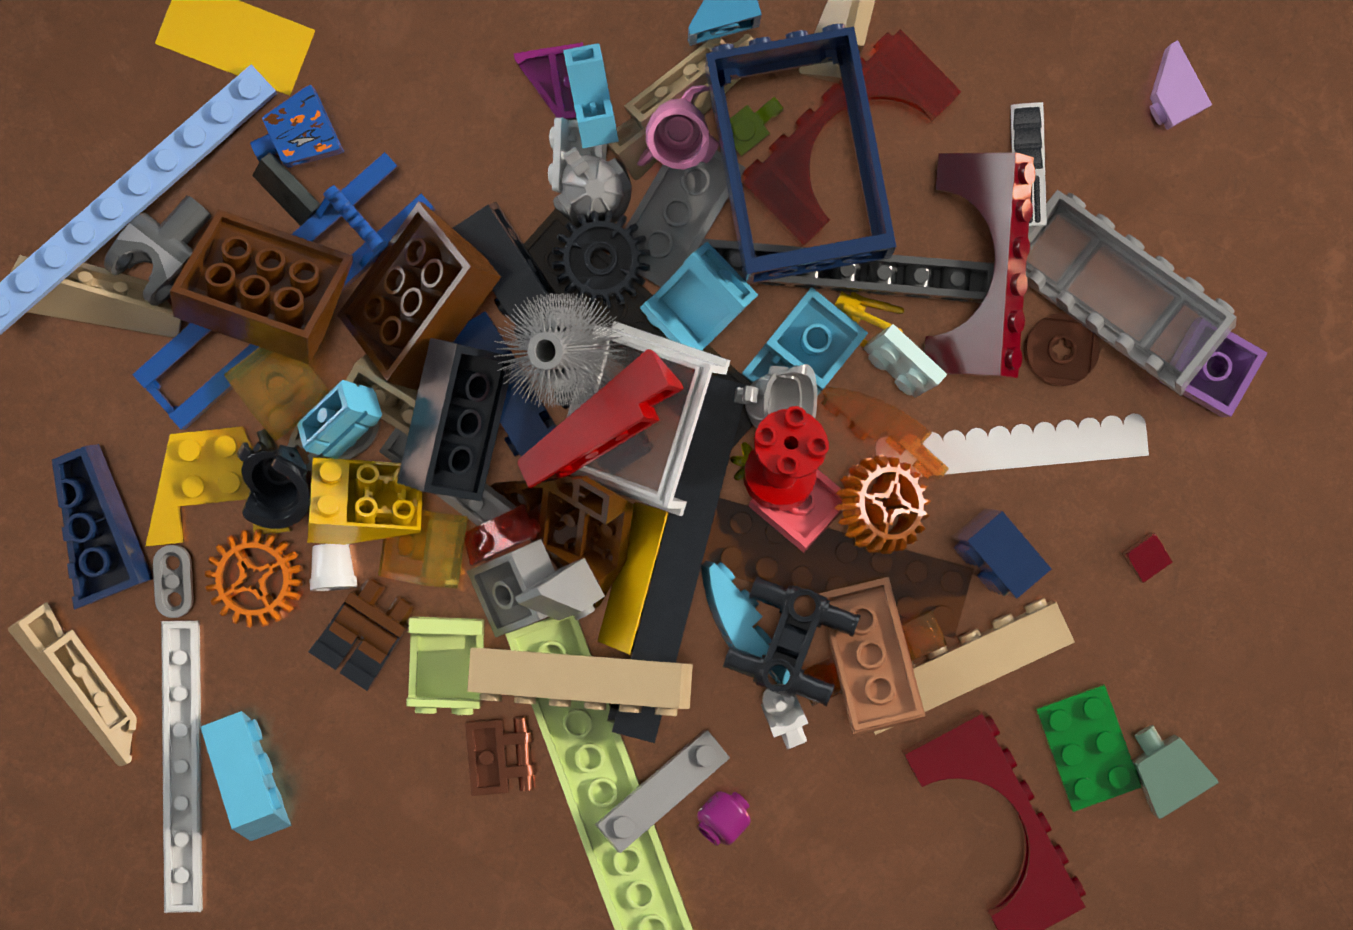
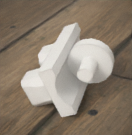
(784, 717)

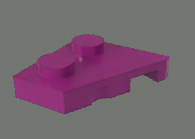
(550, 78)

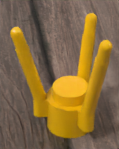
(853, 307)

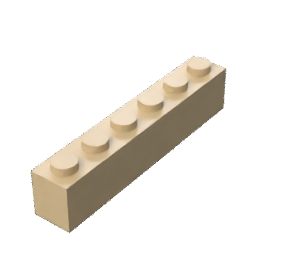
(991, 653)
(580, 679)

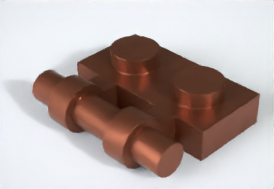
(488, 758)

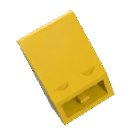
(360, 502)

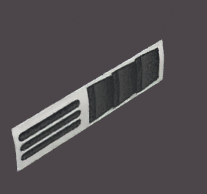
(1028, 139)

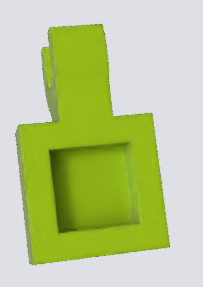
(749, 127)

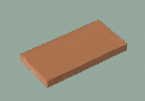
(874, 662)

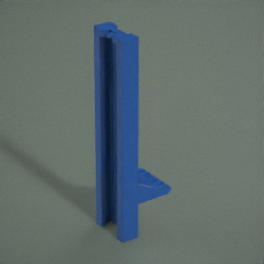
(335, 204)

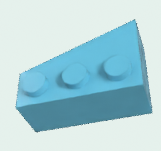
(245, 776)

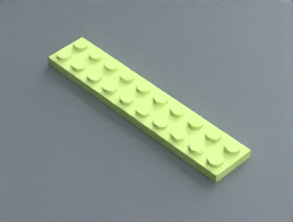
(595, 779)

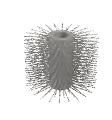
(560, 349)

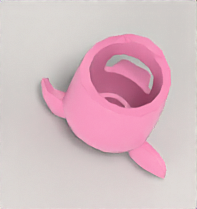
(679, 133)

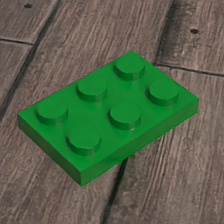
(1088, 747)

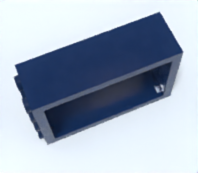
(800, 50)

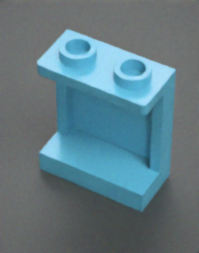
(699, 299)

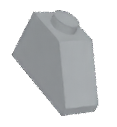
(564, 592)

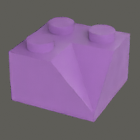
(1226, 375)

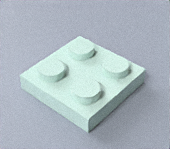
(903, 361)

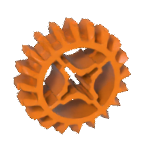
(867, 516)
(264, 592)

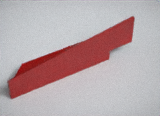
(603, 421)

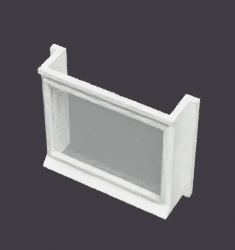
(653, 460)

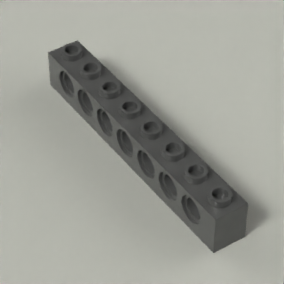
(893, 276)

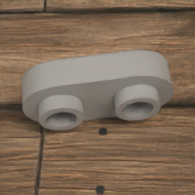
(169, 581)

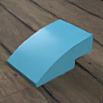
(810, 335)

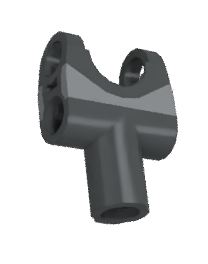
(159, 244)

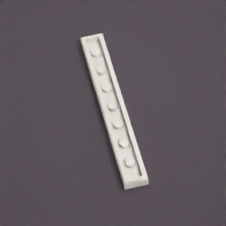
(181, 766)

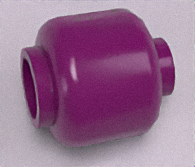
(723, 818)

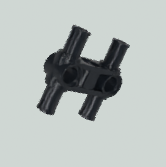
(791, 641)

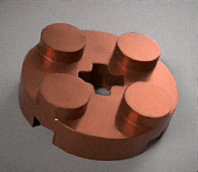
(1045, 362)

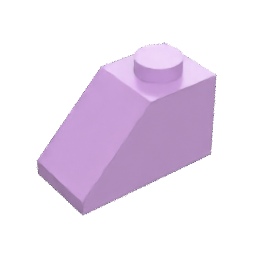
(1177, 89)

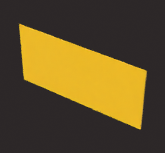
(235, 36)
(632, 582)

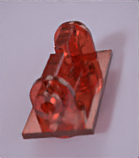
(500, 534)

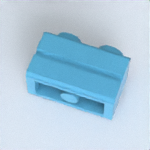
(339, 419)

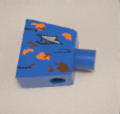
(298, 131)

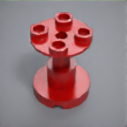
(785, 459)

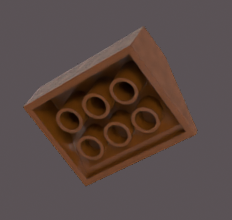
(261, 286)
(417, 291)

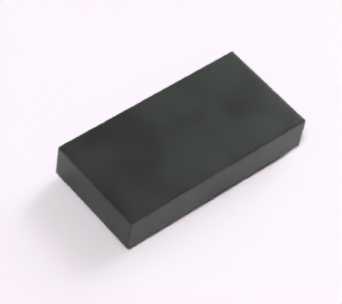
(285, 189)

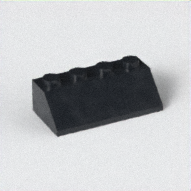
(455, 420)

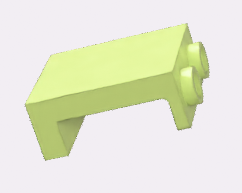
(441, 663)

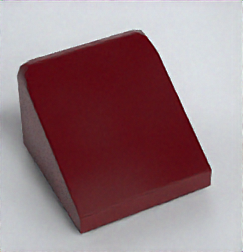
(1147, 557)

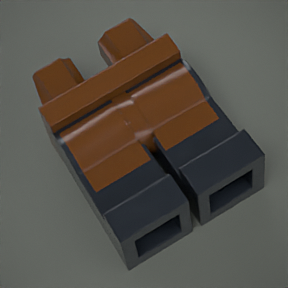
(371, 624)

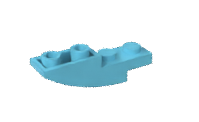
(736, 615)

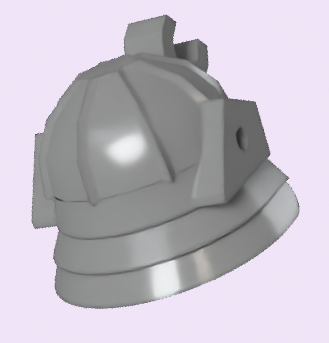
(592, 186)
(779, 390)

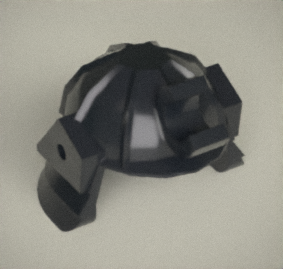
(276, 485)

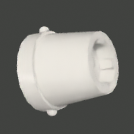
(332, 568)

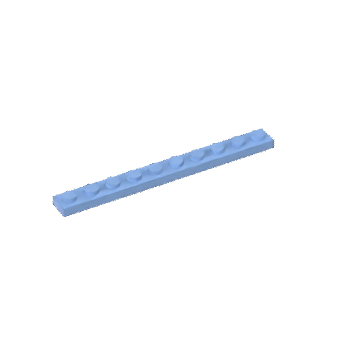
(132, 194)

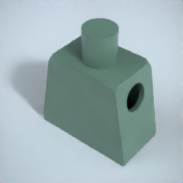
(1169, 772)

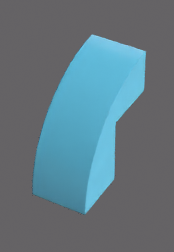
(591, 95)

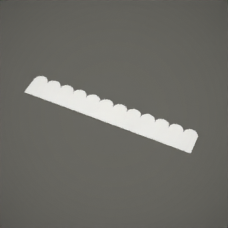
(1033, 448)

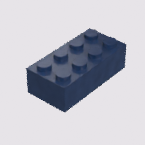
(1001, 553)

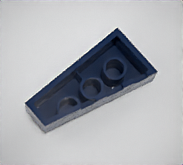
(522, 421)
(96, 528)

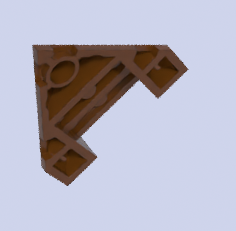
(577, 522)

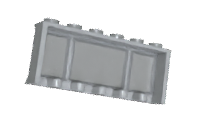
(1125, 293)

